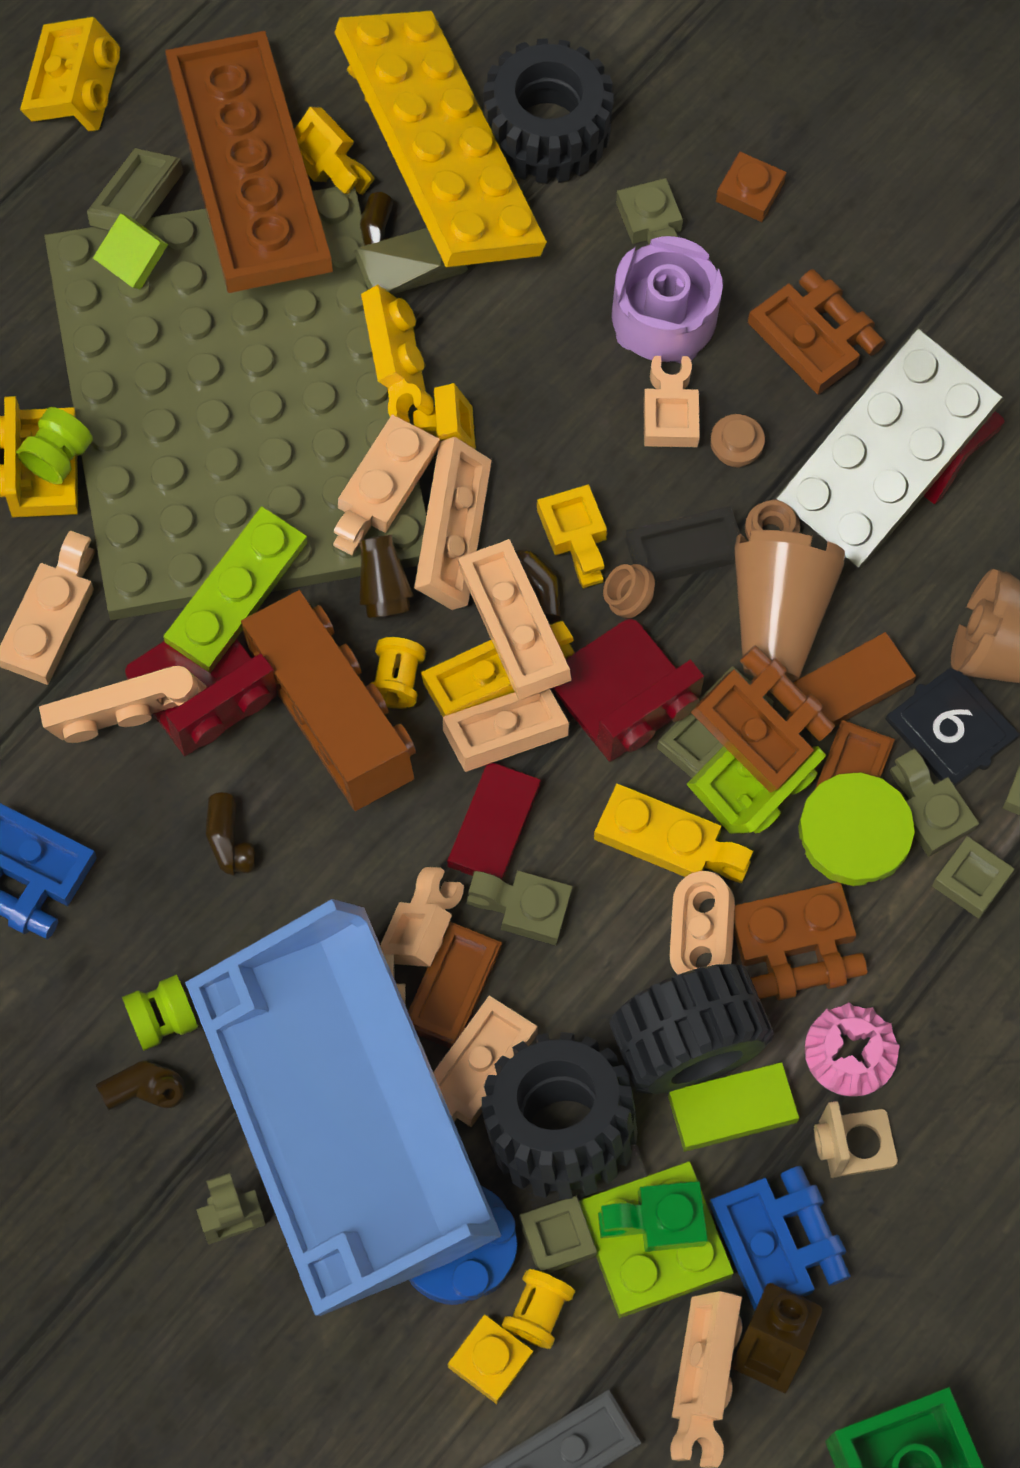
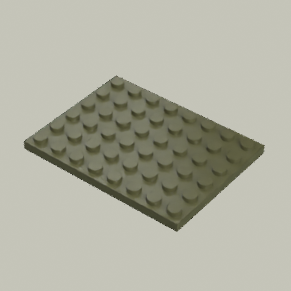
(219, 407)

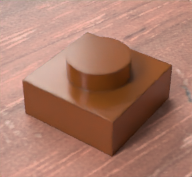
(750, 186)

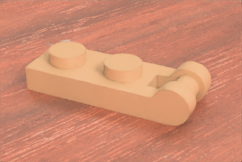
(121, 703)

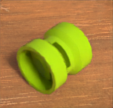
(54, 445)
(172, 1007)

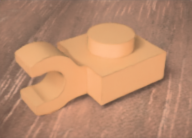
(419, 926)

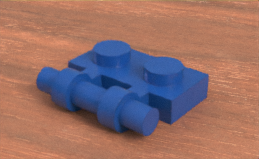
(44, 863)
(761, 1241)

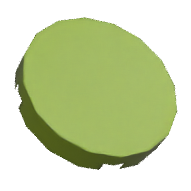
(856, 828)

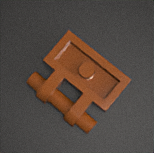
(806, 339)
(751, 726)
(796, 925)

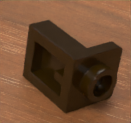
(777, 1337)

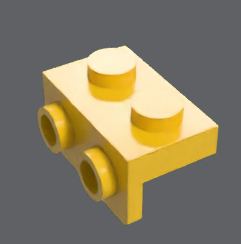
(25, 491)

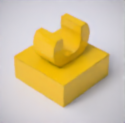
(450, 416)

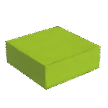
(130, 251)

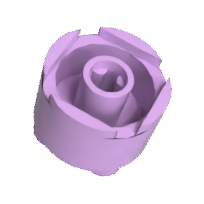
(666, 299)

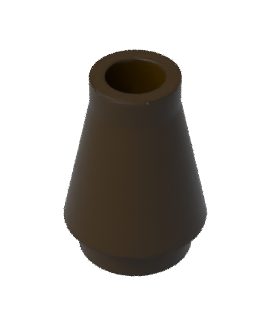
(382, 578)

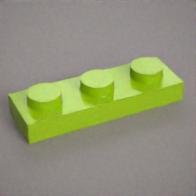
(235, 589)

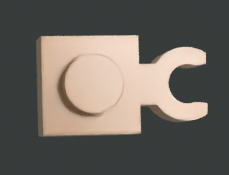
(670, 409)

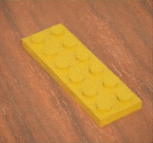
(439, 138)

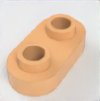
(699, 932)

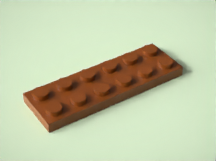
(248, 162)

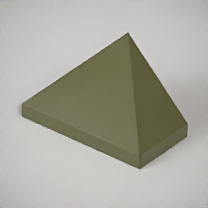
(404, 262)

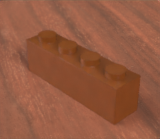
(330, 701)

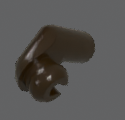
(375, 217)
(220, 828)

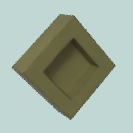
(973, 877)
(557, 1235)

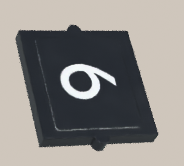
(952, 726)

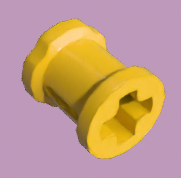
(400, 654)
(538, 1308)

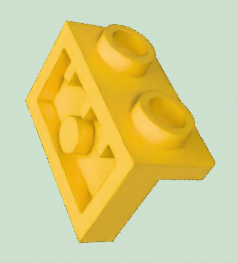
(71, 72)

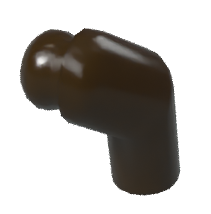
(543, 583)
(144, 1081)

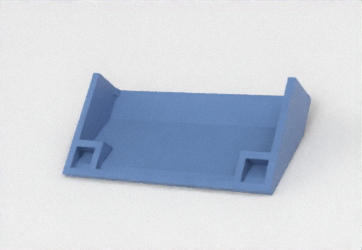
(341, 1108)

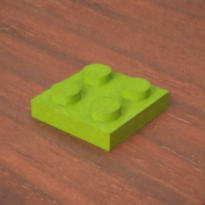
(653, 1277)

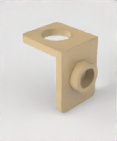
(832, 1142)

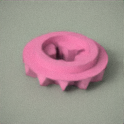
(848, 1075)

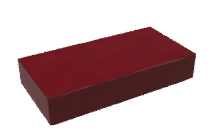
(494, 821)

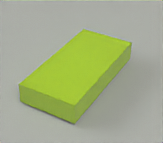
(733, 1107)

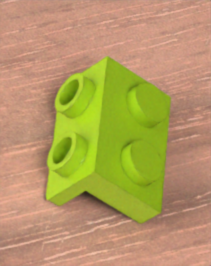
(739, 798)

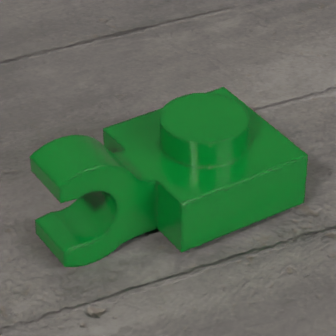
(666, 1216)

